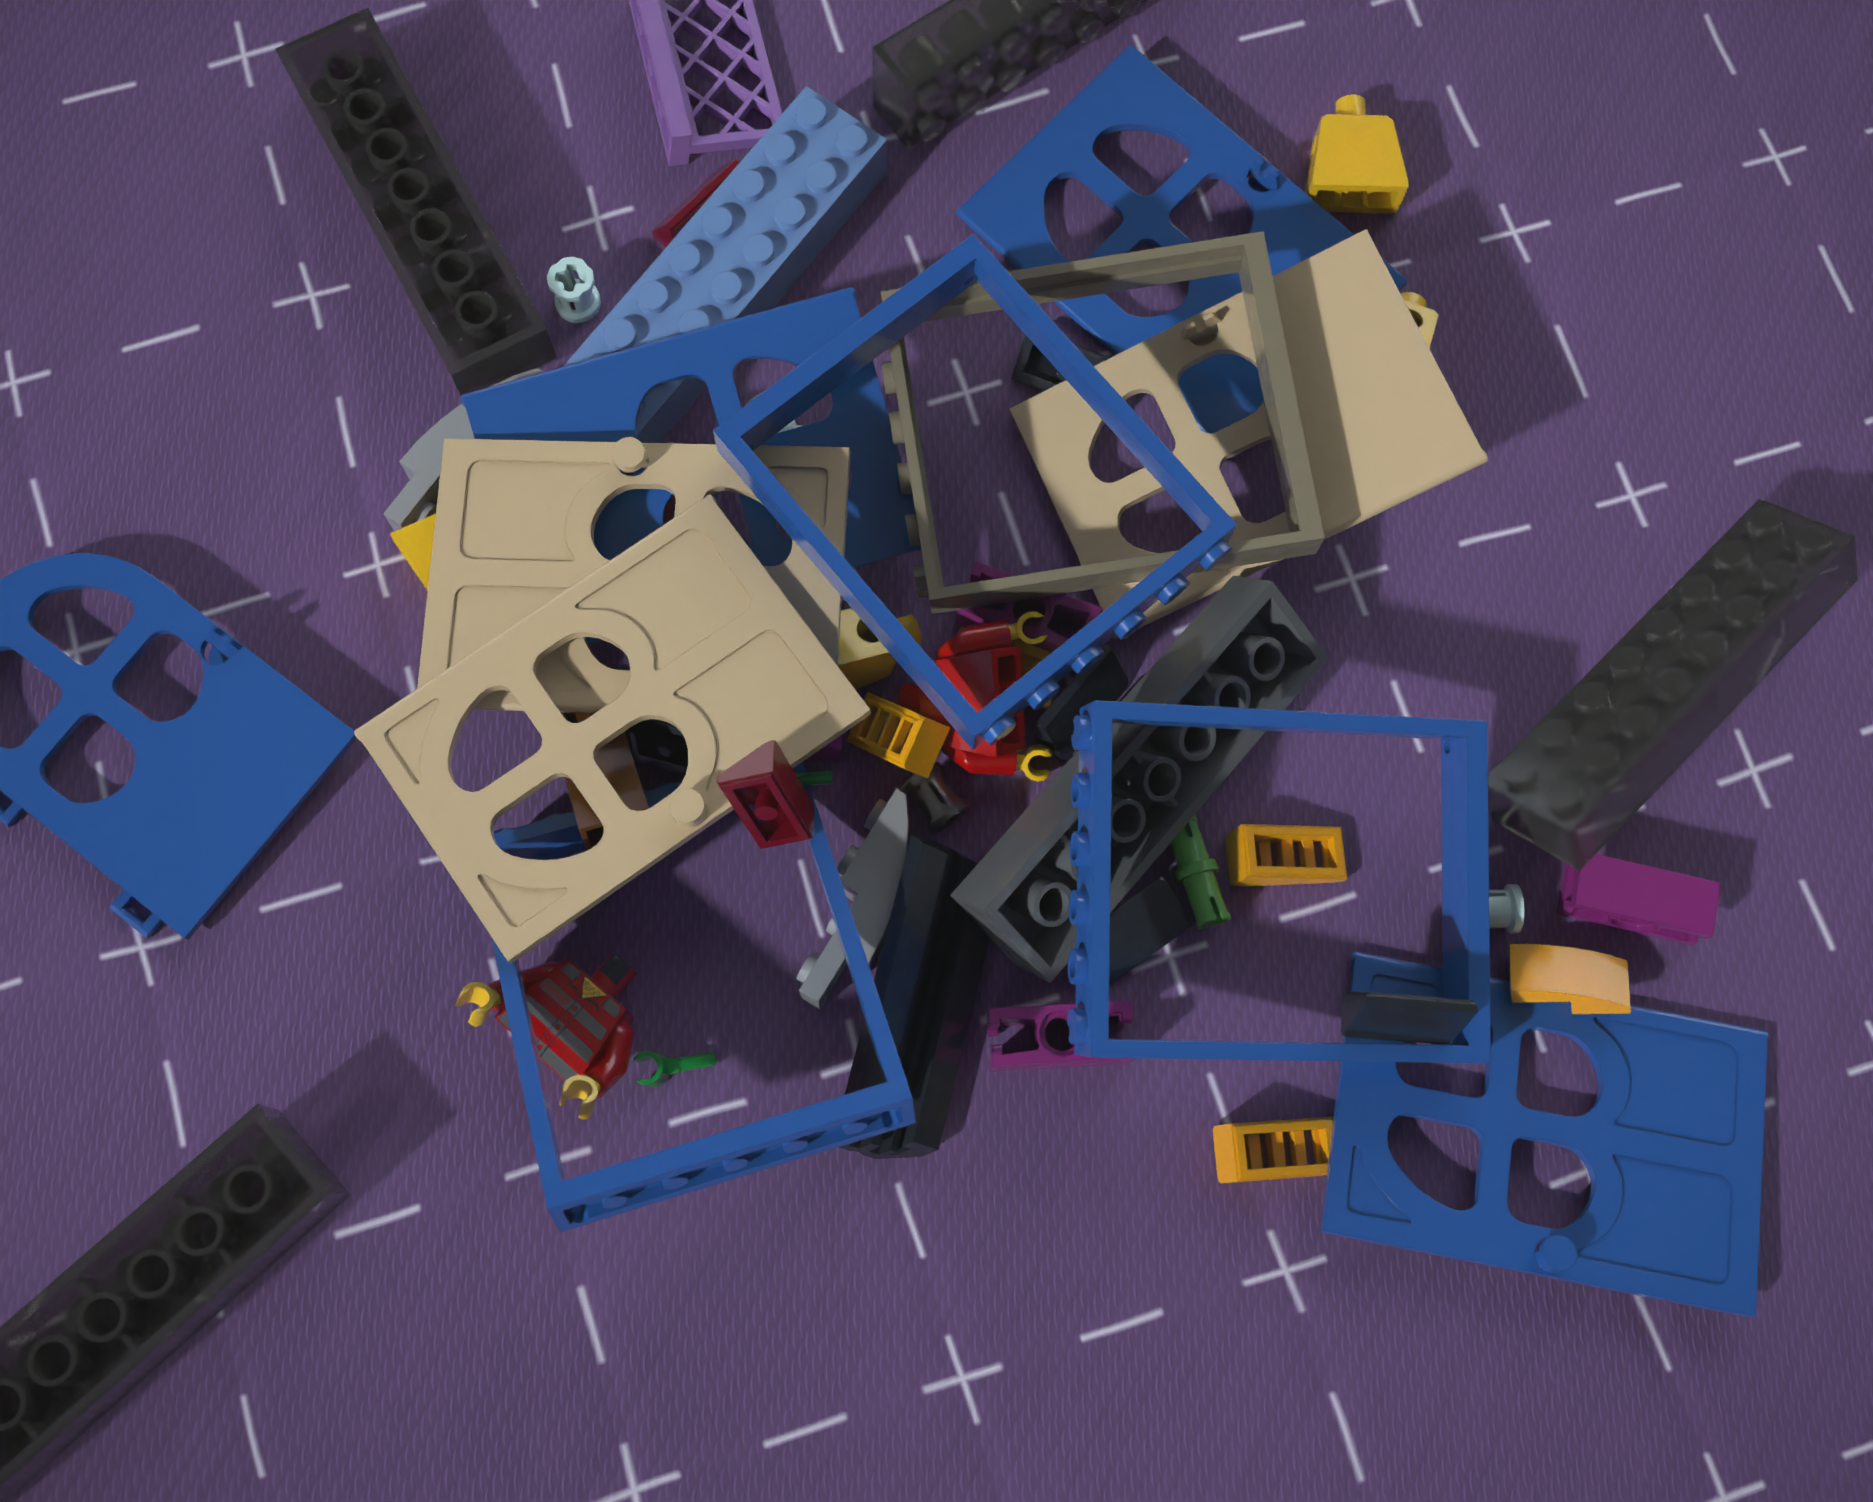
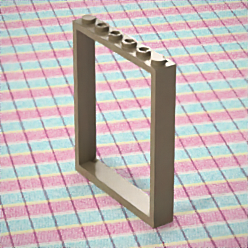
(1101, 275)

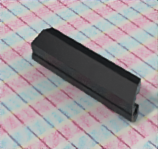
(927, 994)

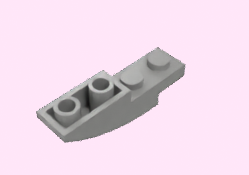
(423, 465)
(871, 882)

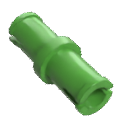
(1198, 877)

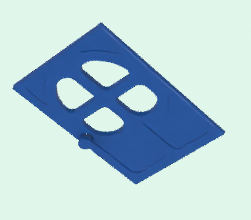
(1143, 98)
(604, 396)
(1664, 1146)

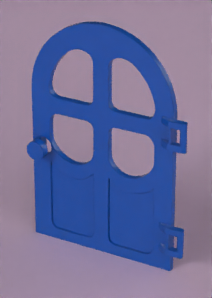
(202, 785)

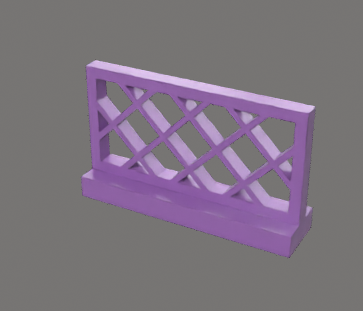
(667, 78)

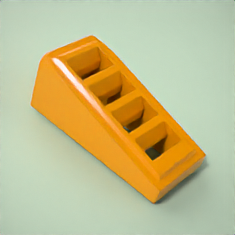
(920, 746)
(1251, 859)
(1240, 1155)

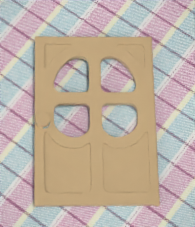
(1366, 395)
(522, 526)
(706, 652)

